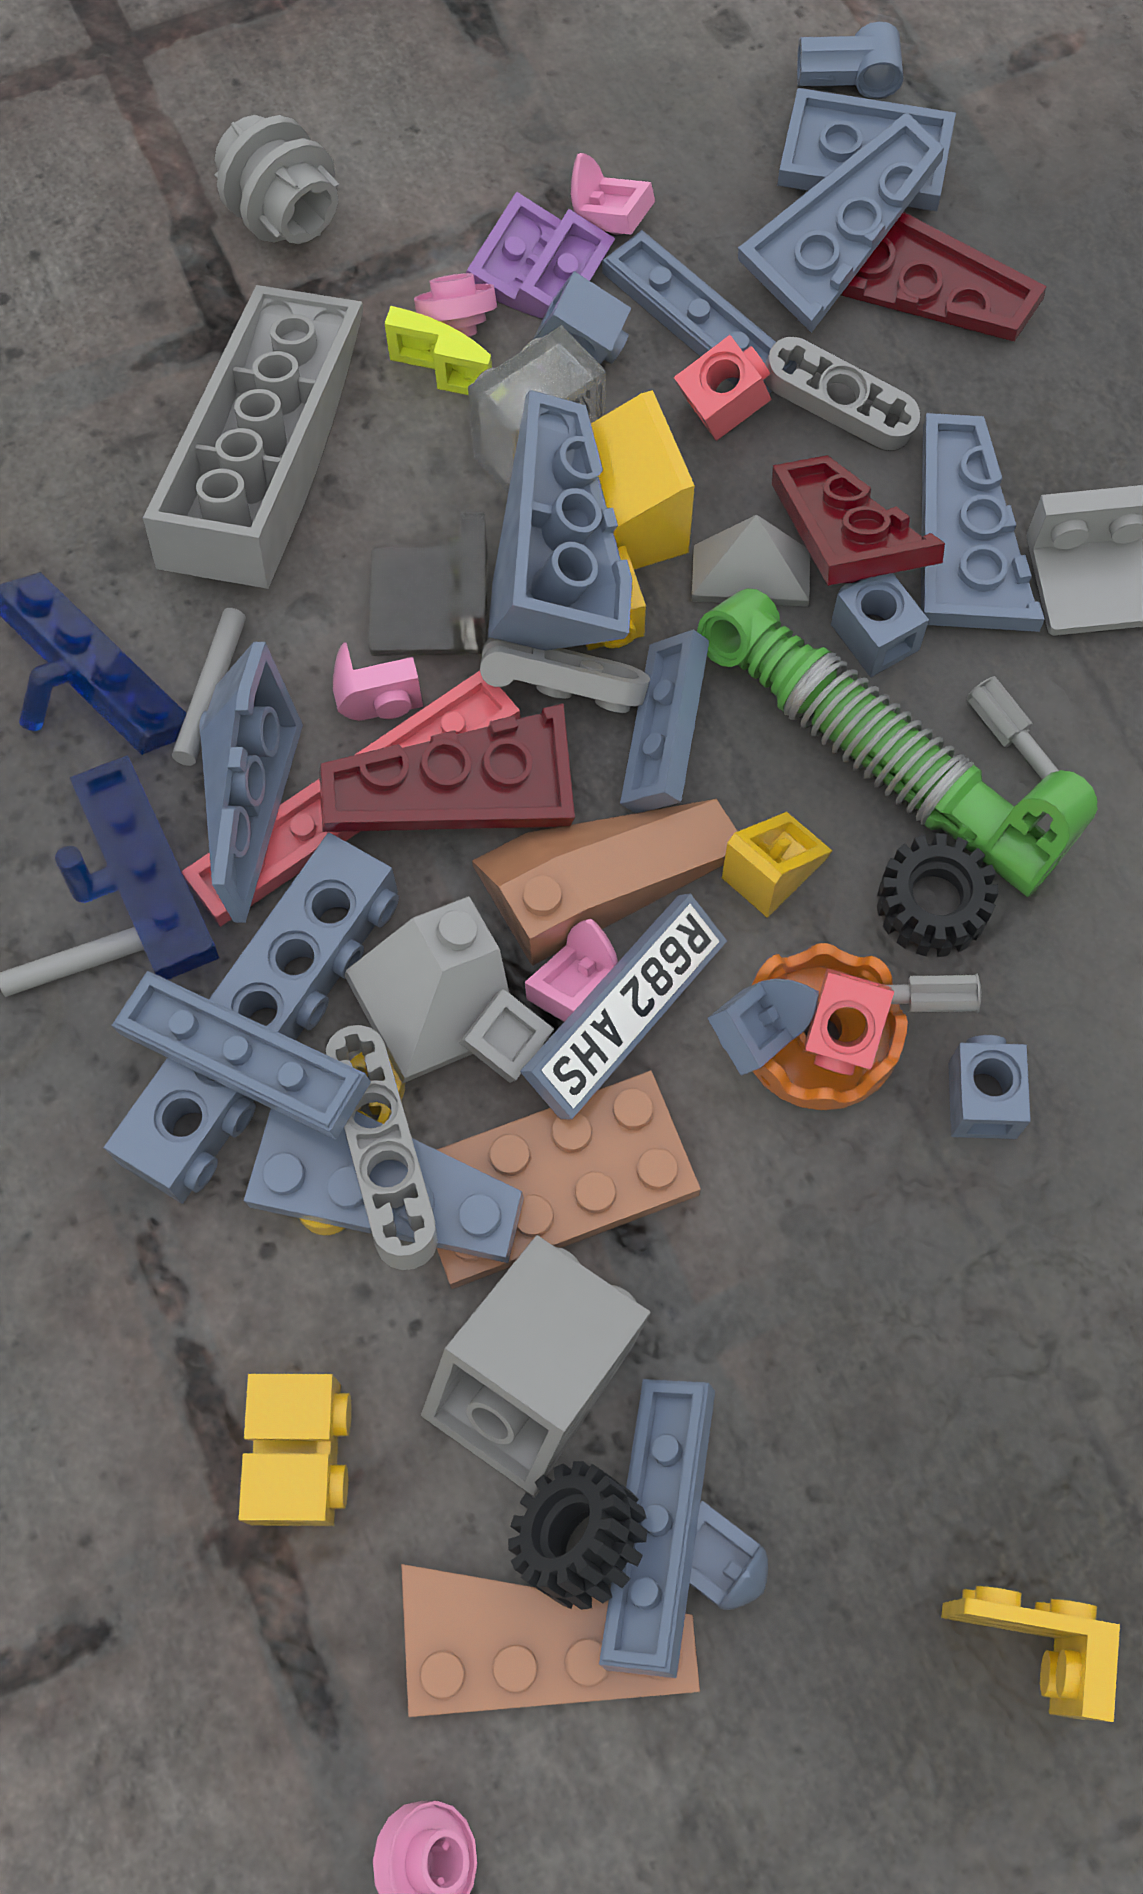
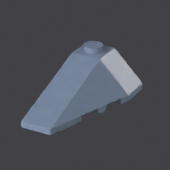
(557, 550)
(246, 763)

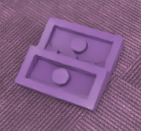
(536, 253)

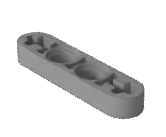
(383, 1143)

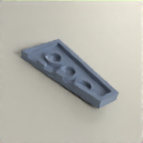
(834, 228)
(963, 505)
(315, 1180)

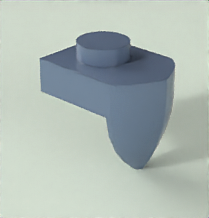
(763, 1020)
(726, 1562)

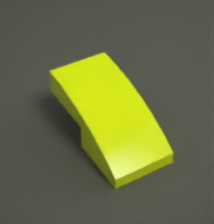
(437, 346)

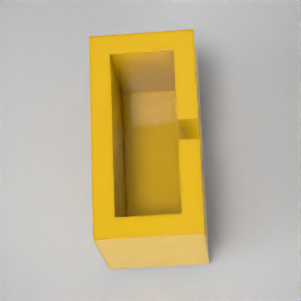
(295, 1450)

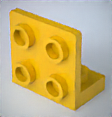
(1085, 1655)

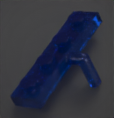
(89, 663)
(138, 867)

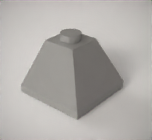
(429, 986)

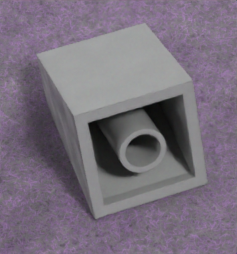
(533, 1362)

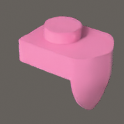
(608, 202)
(376, 690)
(572, 971)

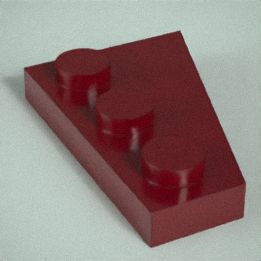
(846, 528)

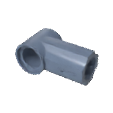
(866, 60)

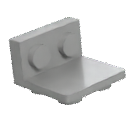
(1089, 559)

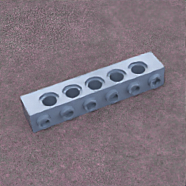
(331, 878)

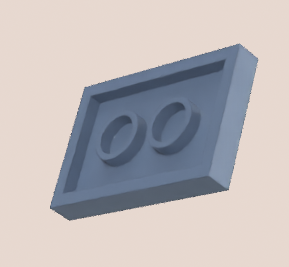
(833, 127)

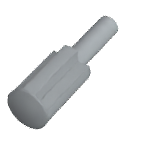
(1009, 723)
(940, 993)

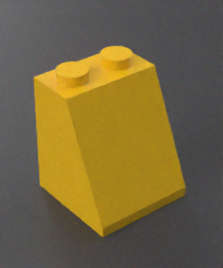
(645, 481)

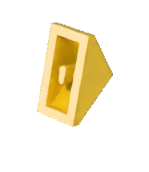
(772, 860)

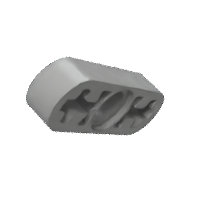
(835, 370)

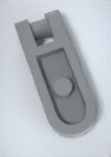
(565, 673)

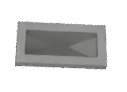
(753, 558)

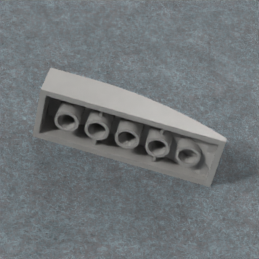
(254, 439)

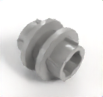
(276, 179)

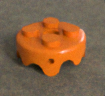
(792, 1070)

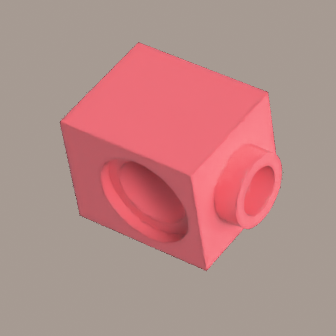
(725, 410)
(848, 991)

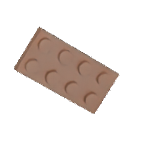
(580, 1172)

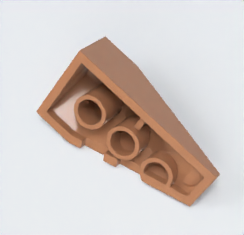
(600, 870)

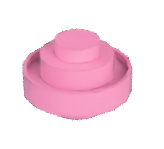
(457, 302)
(425, 1851)

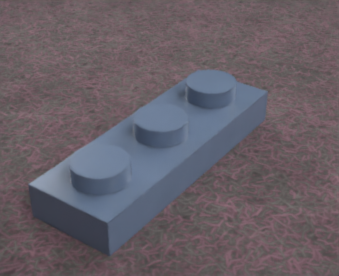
(665, 723)

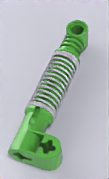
(944, 791)

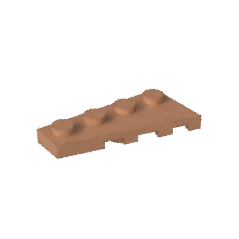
(513, 1647)

